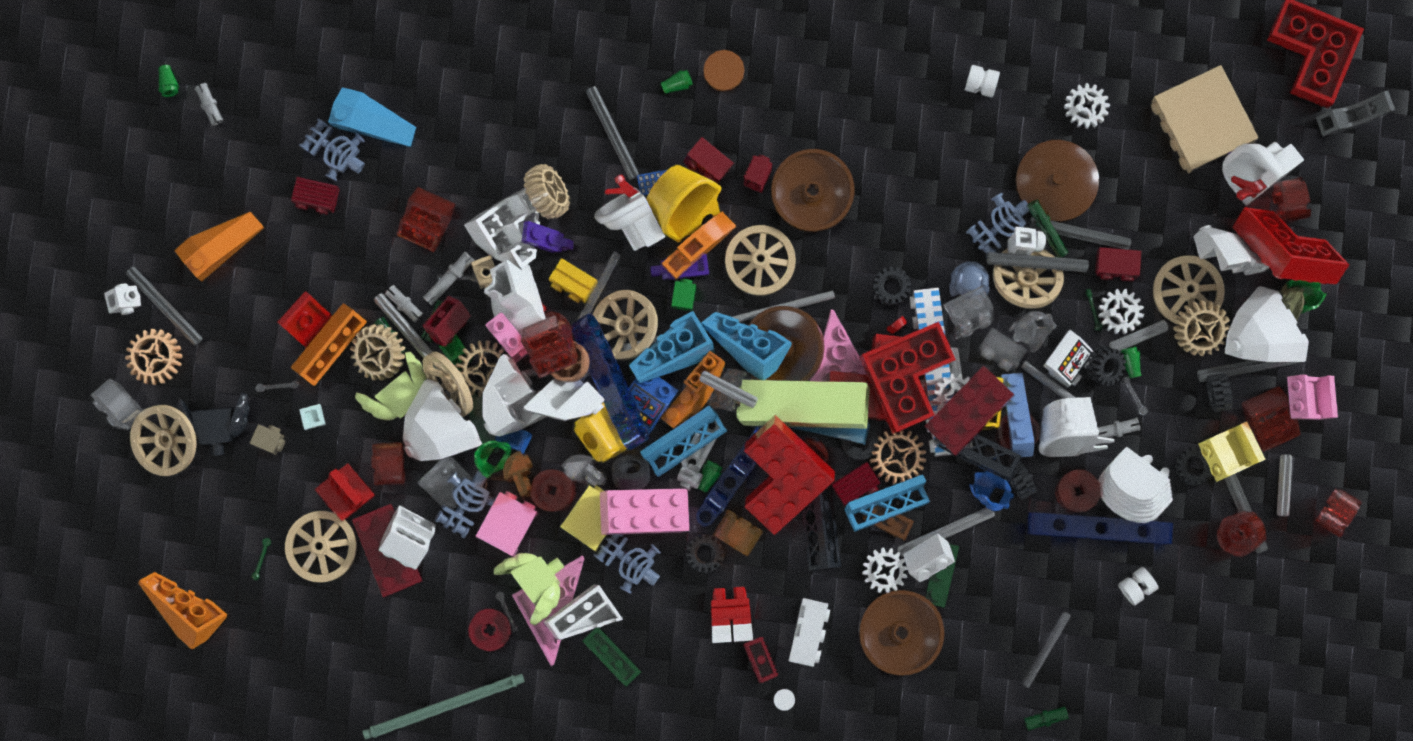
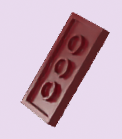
(969, 410)
(388, 572)

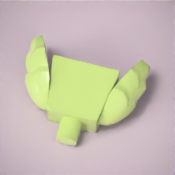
(398, 395)
(536, 580)

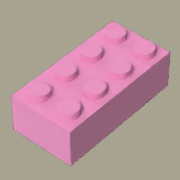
(644, 511)

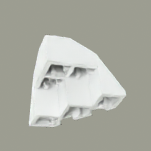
(501, 227)
(1230, 251)
(1266, 330)
(505, 398)
(565, 400)
(435, 427)

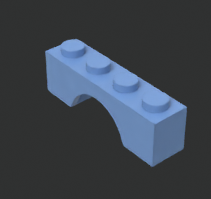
(1018, 416)

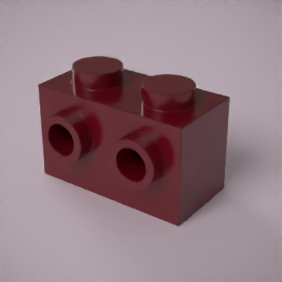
(708, 161)
(1118, 263)

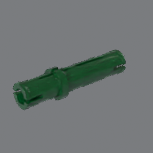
(1042, 221)

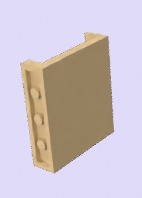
(1203, 119)

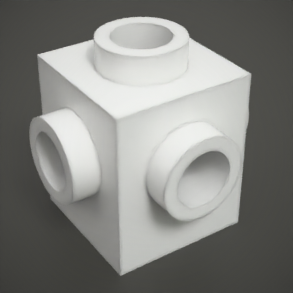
(122, 299)

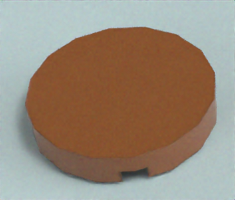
(723, 70)

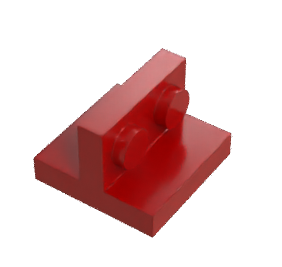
(305, 319)
(344, 492)

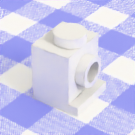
(1022, 241)

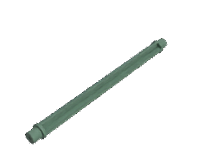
(443, 706)

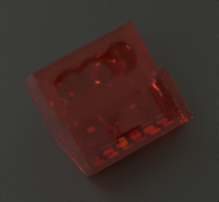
(425, 219)
(549, 345)
(1270, 418)

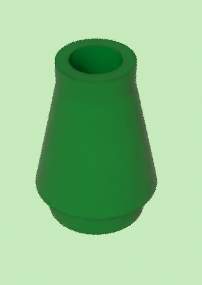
(677, 82)
(167, 83)
(1132, 363)
(711, 472)

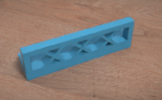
(849, 434)
(679, 435)
(885, 495)

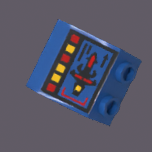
(652, 399)

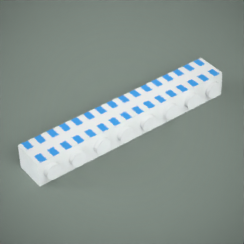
(927, 312)

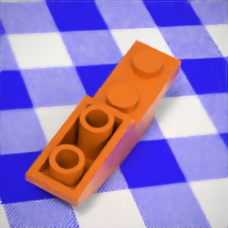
(698, 244)
(695, 393)

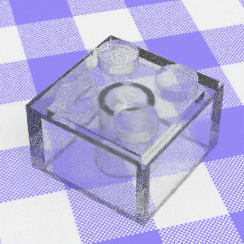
(117, 403)

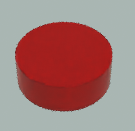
(896, 325)

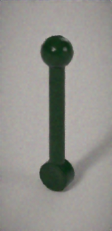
(1098, 326)
(266, 542)

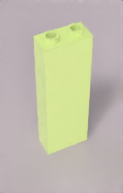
(806, 403)

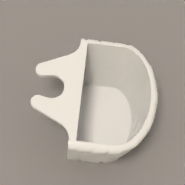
(1070, 428)
(1135, 487)

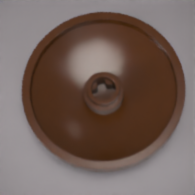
(1059, 177)
(812, 190)
(806, 337)
(901, 632)

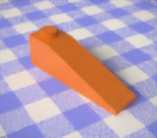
(212, 247)
(186, 614)

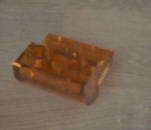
(515, 469)

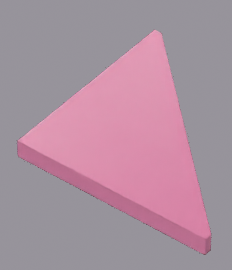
(838, 351)
(568, 581)

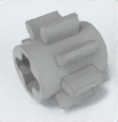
(690, 477)

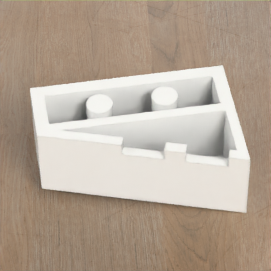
(583, 613)
(809, 632)

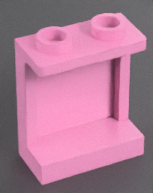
(507, 336)
(1312, 397)
(507, 523)

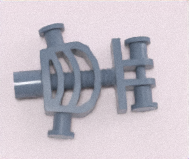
(346, 158)
(1016, 212)
(476, 484)
(645, 572)

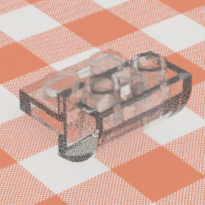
(581, 465)

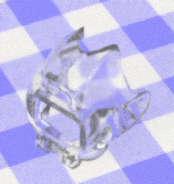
(1029, 332)

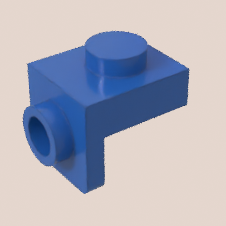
(517, 440)

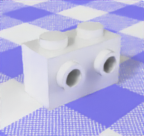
(929, 557)

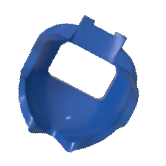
(984, 486)

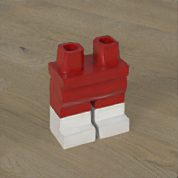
(729, 610)

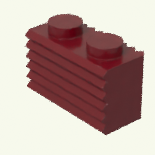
(758, 173)
(315, 195)
(447, 321)
(856, 484)
(760, 660)

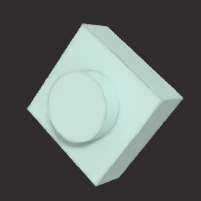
(312, 417)

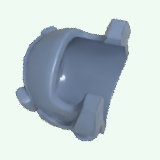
(967, 278)

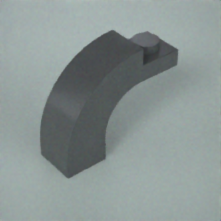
(1356, 115)

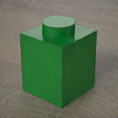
(684, 295)

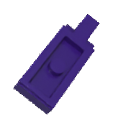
(544, 238)
(698, 269)

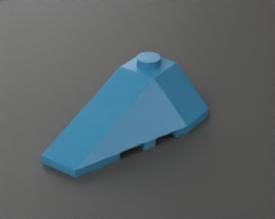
(361, 114)
(752, 348)
(676, 349)

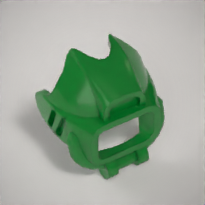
(1312, 293)
(483, 452)

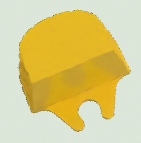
(682, 201)

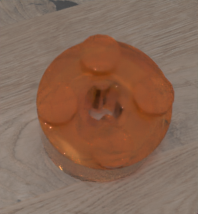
(737, 533)

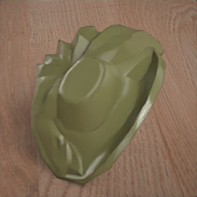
(1293, 299)

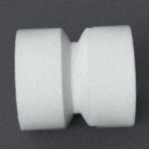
(982, 81)
(1131, 589)

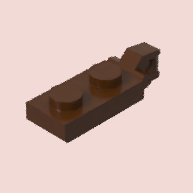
(897, 526)

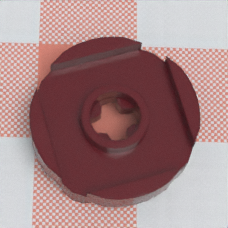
(479, 624)

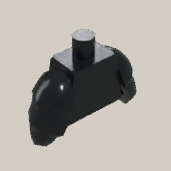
(217, 424)

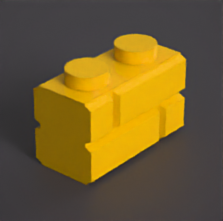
(573, 281)

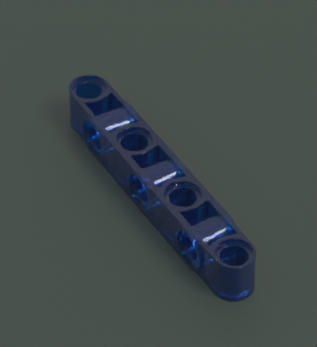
(610, 382)
(720, 495)
(1084, 528)

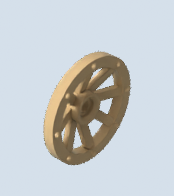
(759, 266)
(1031, 283)
(1182, 291)
(624, 320)
(451, 380)
(161, 440)
(325, 551)

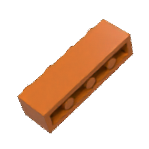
(328, 344)

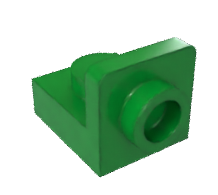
(453, 350)

